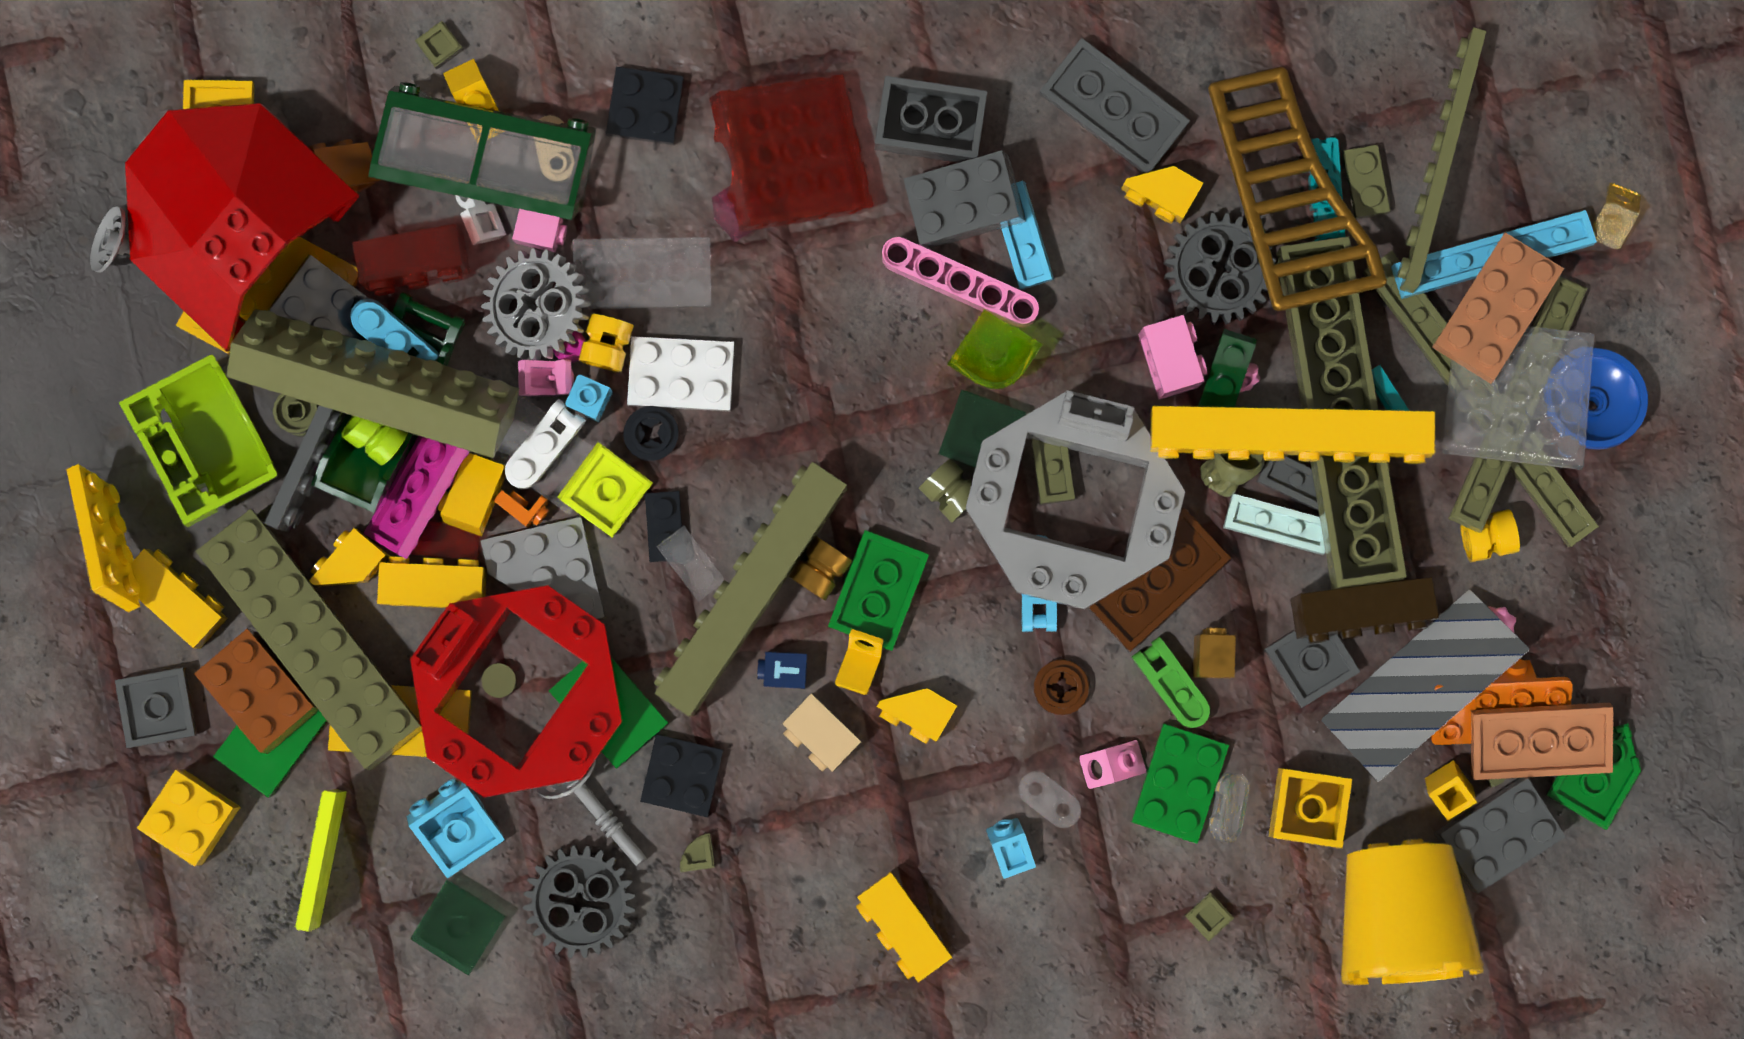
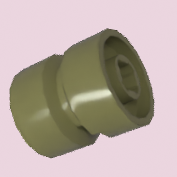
(293, 414)
(948, 489)

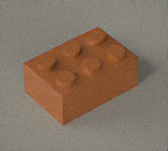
(256, 691)

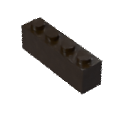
(1364, 608)

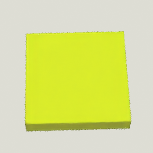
(605, 489)

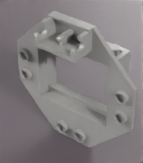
(1056, 568)

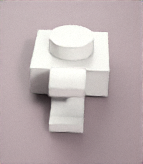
(480, 220)

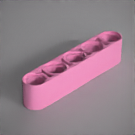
(947, 269)

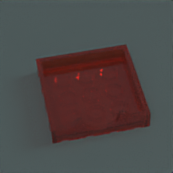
(791, 152)

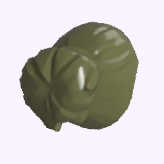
(1225, 474)

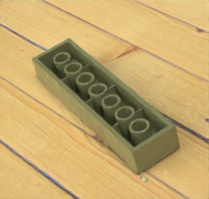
(372, 382)
(751, 589)
(310, 639)

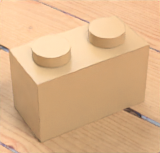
(820, 733)

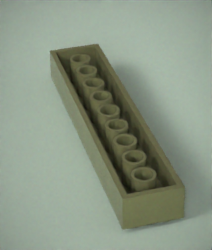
(1337, 375)

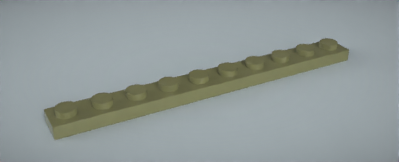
(1540, 481)

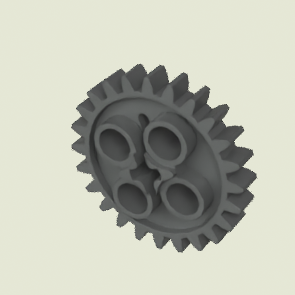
(1191, 257)
(575, 933)

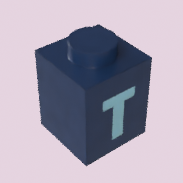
(783, 670)

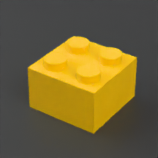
(1310, 808)
(188, 817)

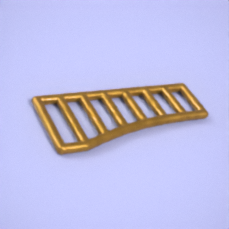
(1326, 191)

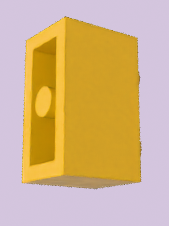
(472, 494)

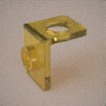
(1616, 216)

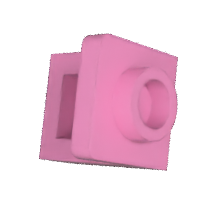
(545, 377)

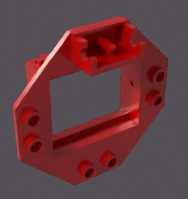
(572, 734)

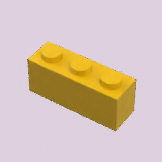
(429, 583)
(176, 598)
(902, 927)

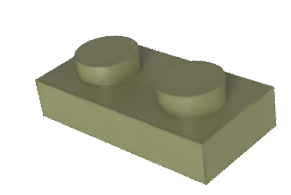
(1366, 181)
(1052, 472)

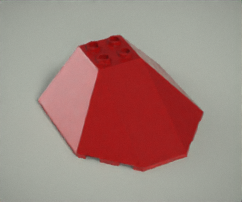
(218, 202)

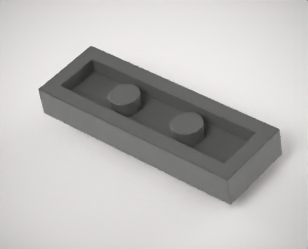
(1290, 480)

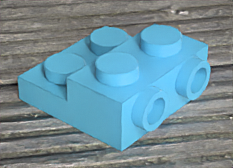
(454, 827)

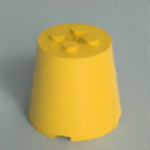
(1406, 916)

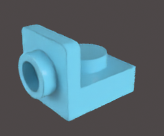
(589, 397)
(1010, 847)

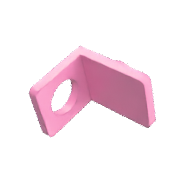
(1116, 763)

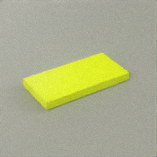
(320, 860)

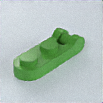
(1173, 685)

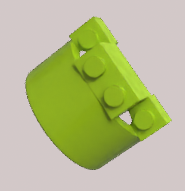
(206, 442)

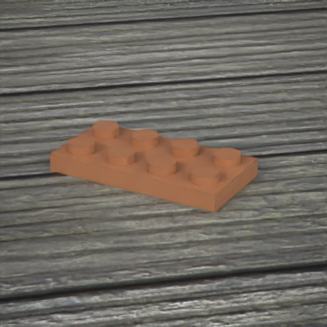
(1498, 308)
(1541, 741)

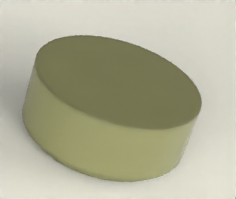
(499, 680)

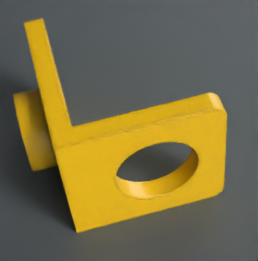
(860, 662)

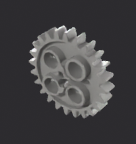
(517, 284)

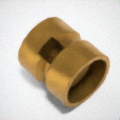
(820, 568)

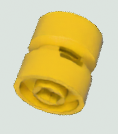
(603, 354)
(1497, 536)

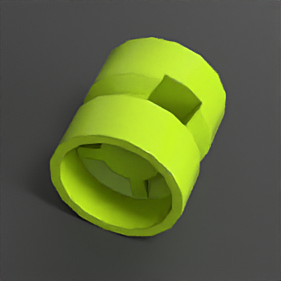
(379, 439)

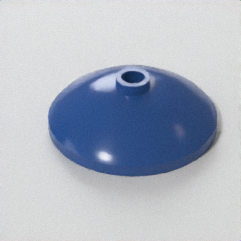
(1619, 400)

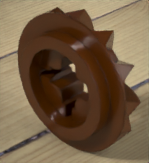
(1050, 675)

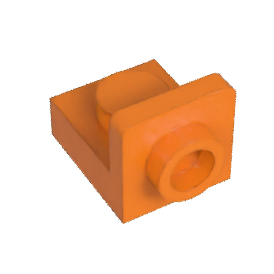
(516, 505)

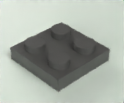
(1311, 668)
(156, 707)

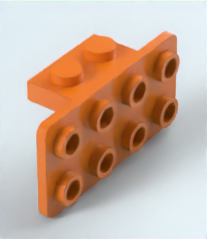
(1512, 689)

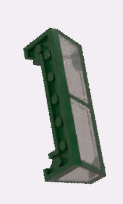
(483, 153)

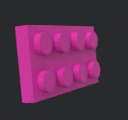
(415, 495)

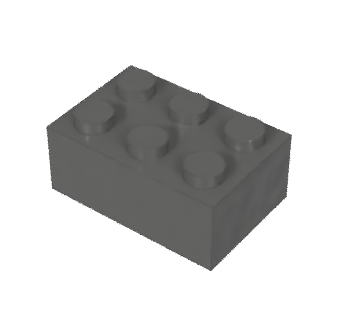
(930, 120)
(964, 199)
(1500, 834)

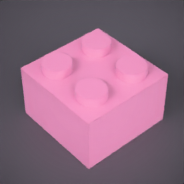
(1172, 356)

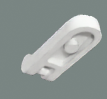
(542, 447)

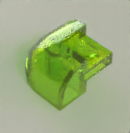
(994, 353)

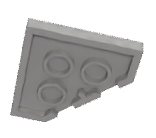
(547, 556)

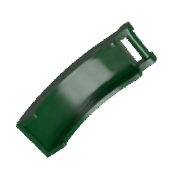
(348, 469)

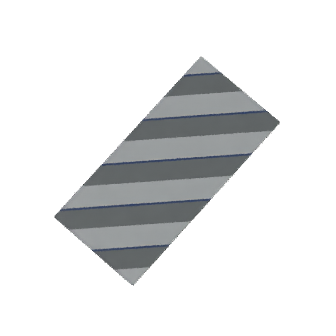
(1398, 702)

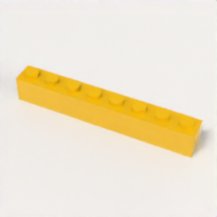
(1292, 432)

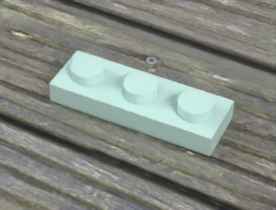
(1275, 524)

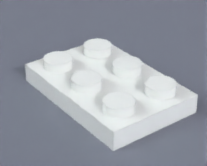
(680, 373)

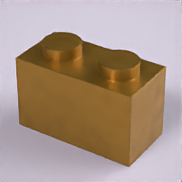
(1214, 654)

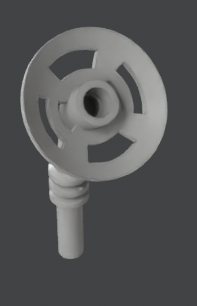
(110, 239)
(599, 812)

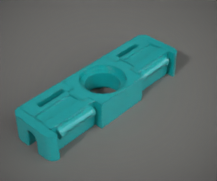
(1329, 157)

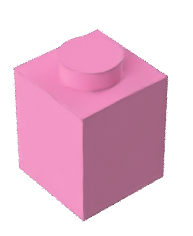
(539, 230)

